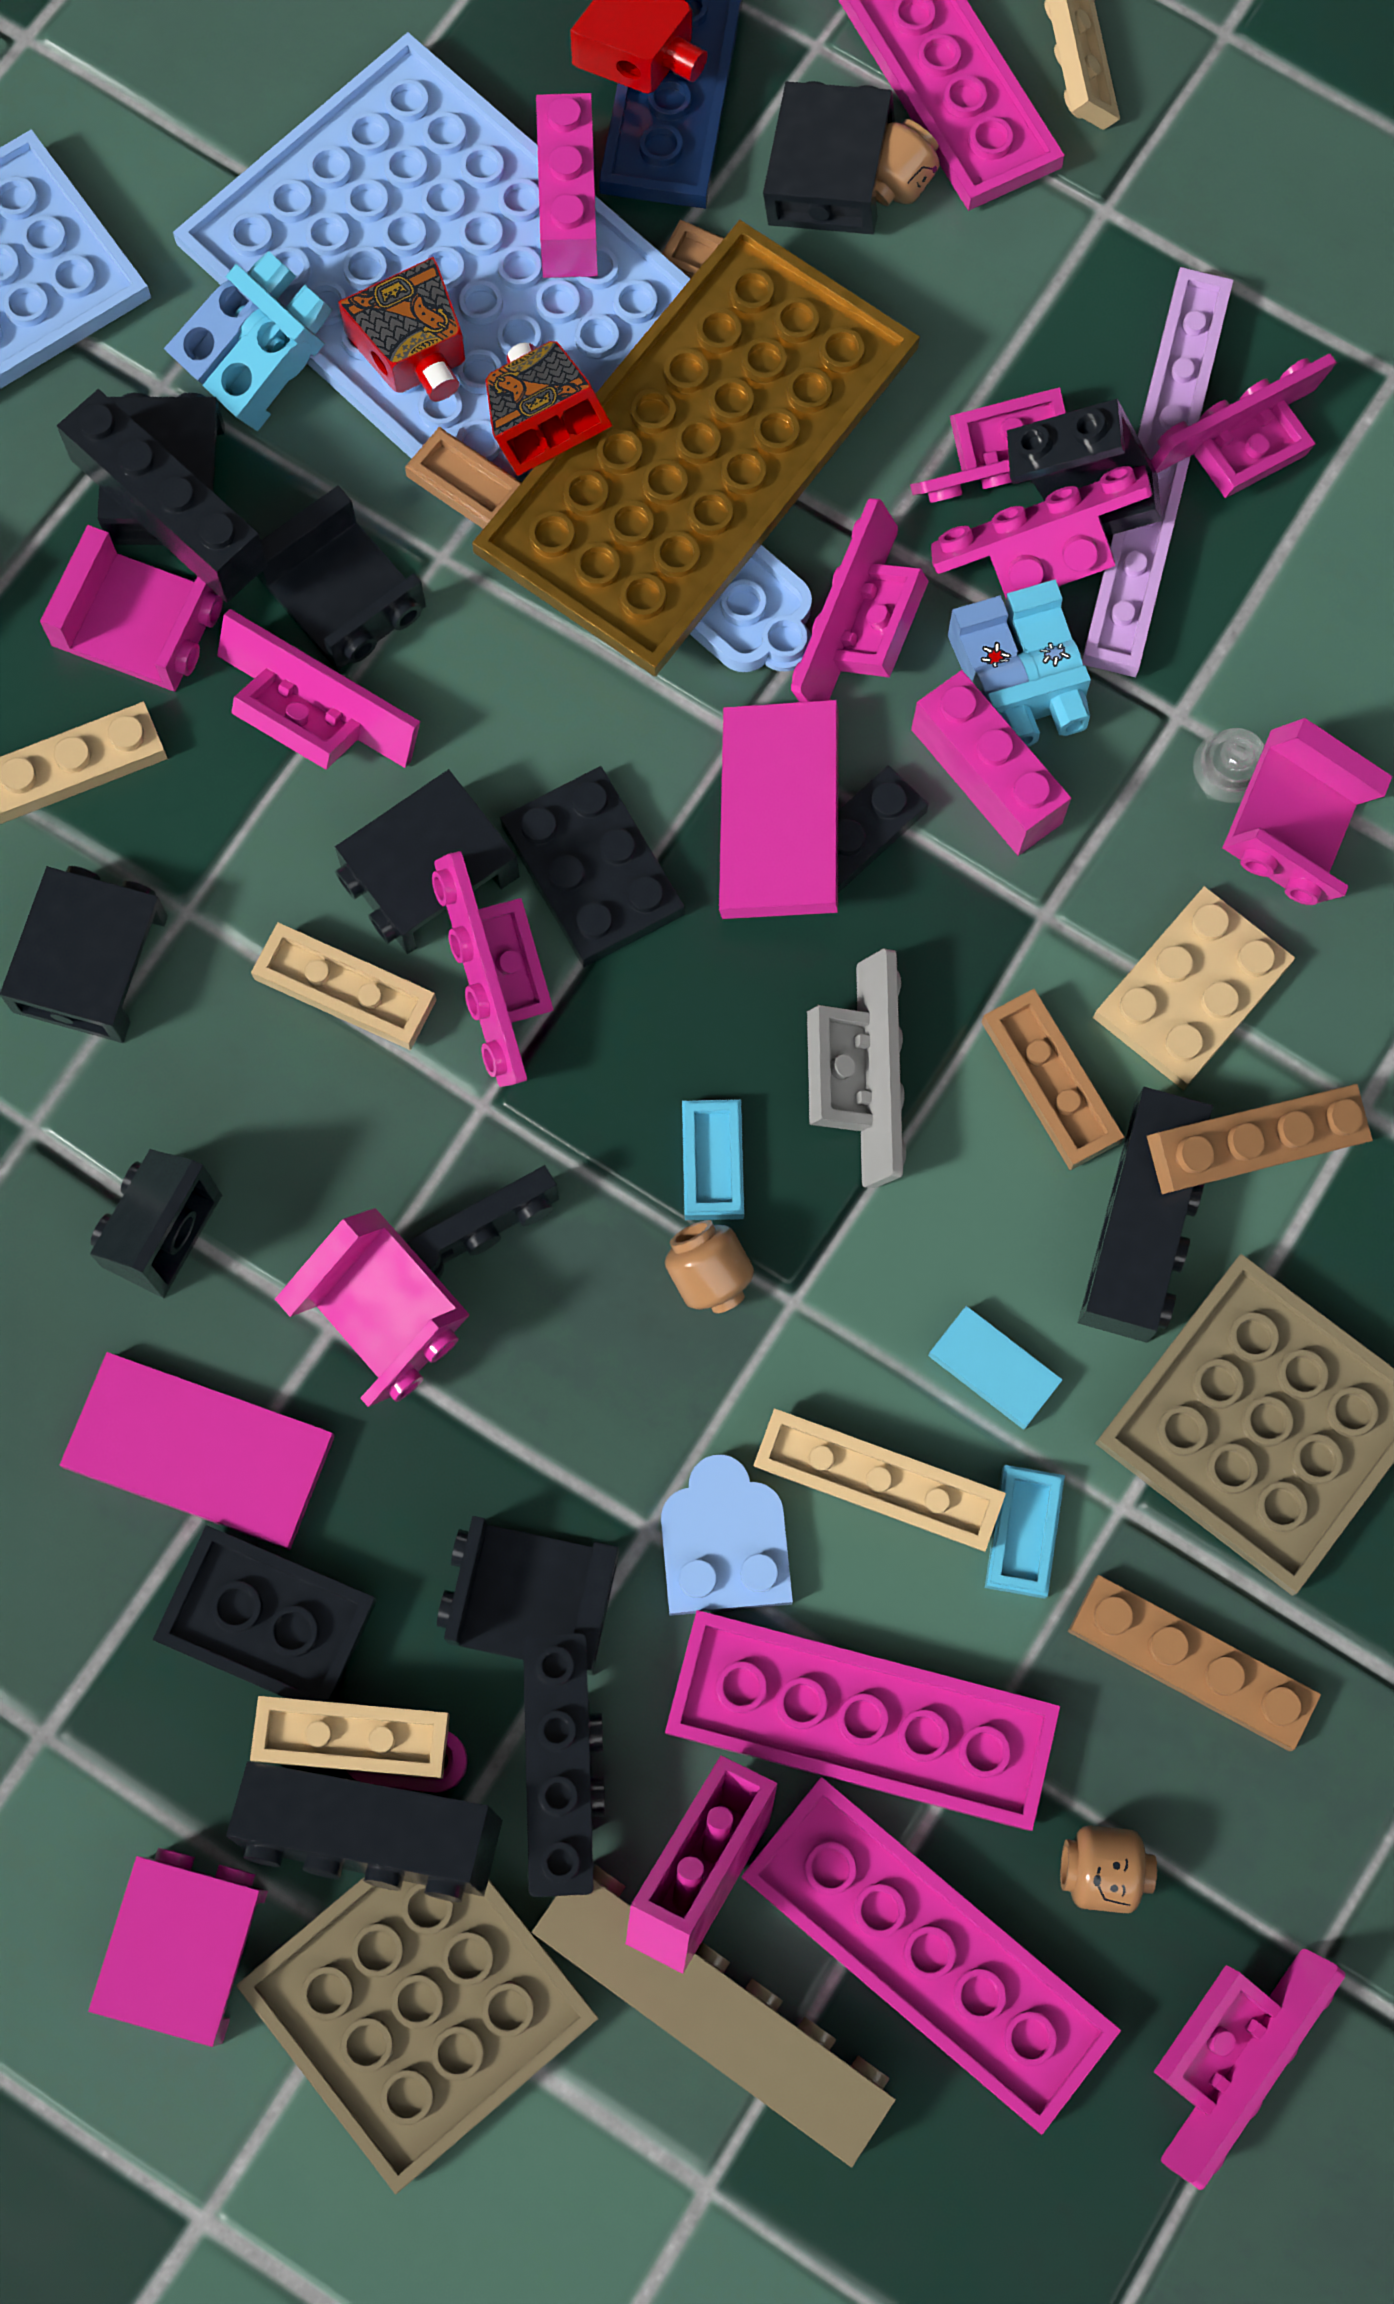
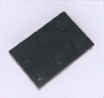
(592, 866)
(264, 1618)

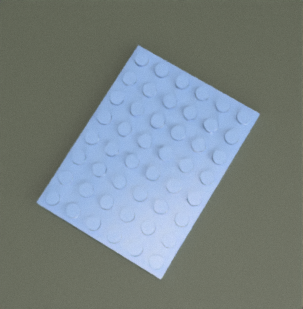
(416, 171)

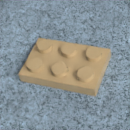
(1193, 988)

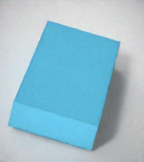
(712, 1160)
(995, 1367)
(1025, 1532)

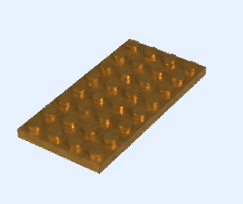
(706, 450)

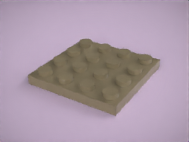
(1261, 1424)
(415, 2015)

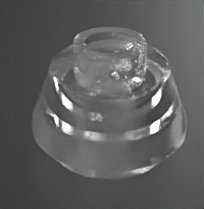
(1227, 763)

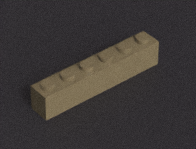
(724, 2022)

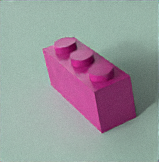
(566, 185)
(990, 762)
(700, 1864)

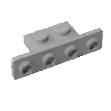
(858, 1068)

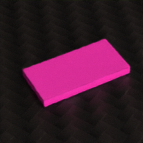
(779, 810)
(197, 1450)

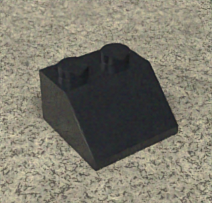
(155, 1221)

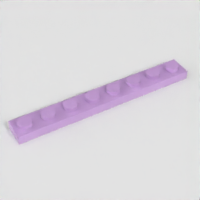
(1174, 396)

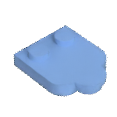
(759, 618)
(724, 1542)

